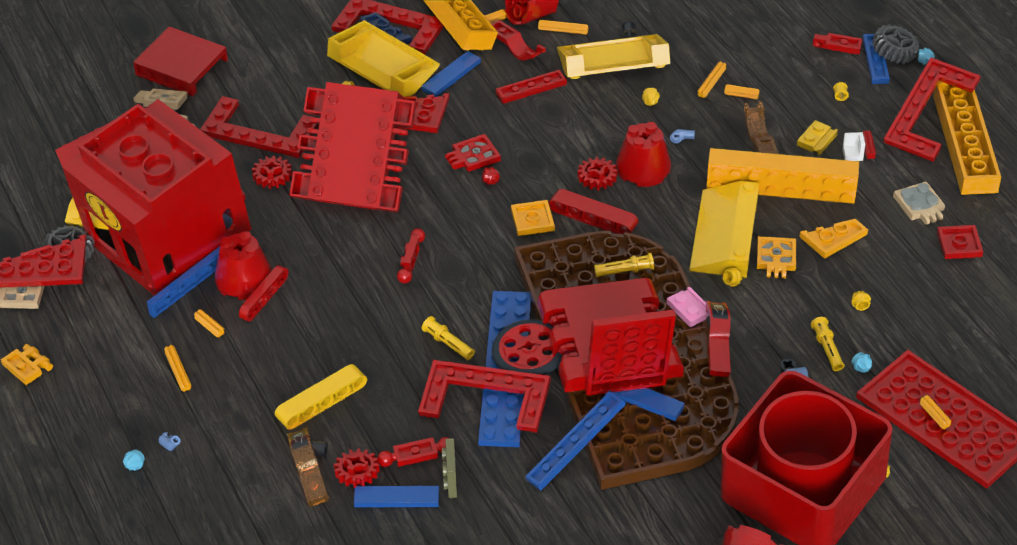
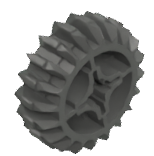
(895, 44)
(71, 233)

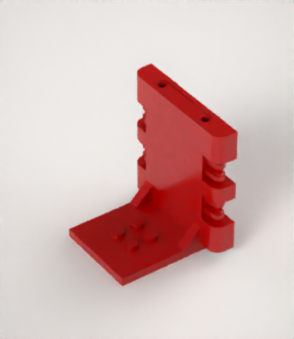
(353, 146)
(611, 336)

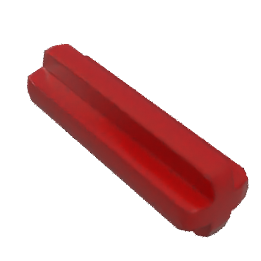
(870, 151)

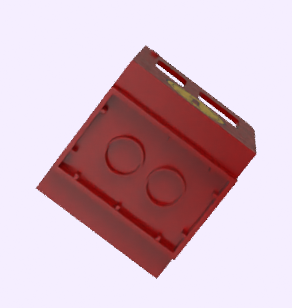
(157, 189)

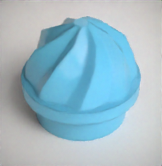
(924, 55)
(862, 362)
(133, 460)

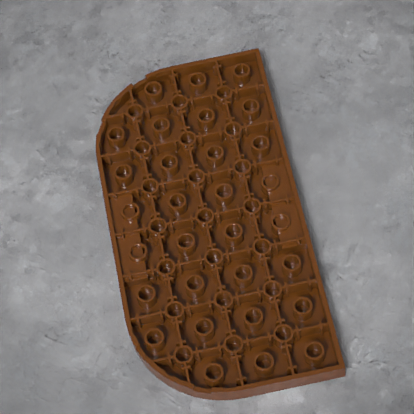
(636, 441)

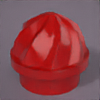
(490, 176)

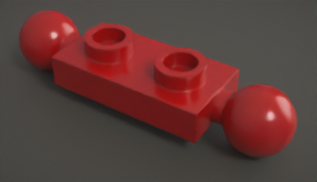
(411, 253)
(412, 452)

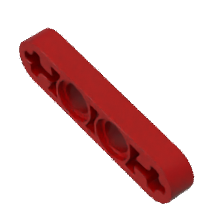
(263, 293)

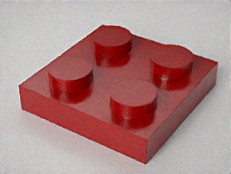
(959, 242)

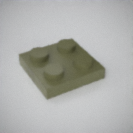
(449, 469)

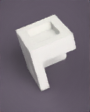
(853, 146)

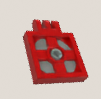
(473, 153)

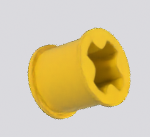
(840, 91)

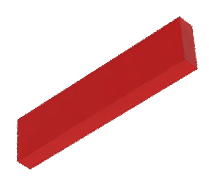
(531, 86)

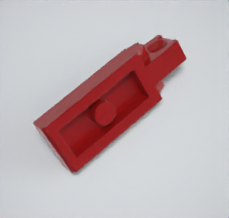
(838, 43)

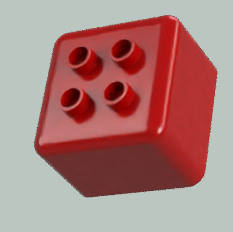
(805, 460)

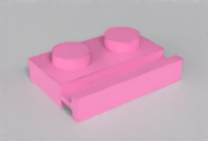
(688, 306)

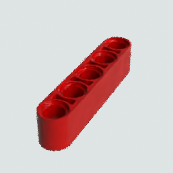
(593, 212)

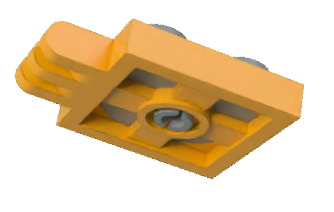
(776, 255)

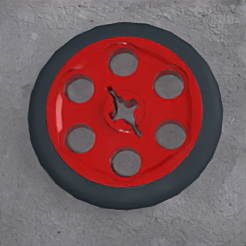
(511, 333)

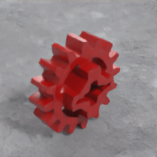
(271, 172)
(597, 173)
(356, 468)

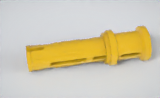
(632, 264)
(821, 331)
(442, 334)

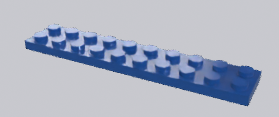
(501, 408)

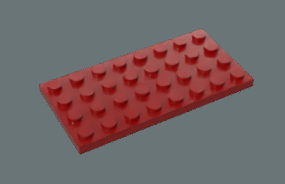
(979, 437)

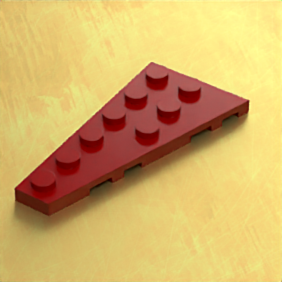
(428, 112)
(46, 265)

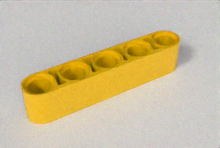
(320, 396)

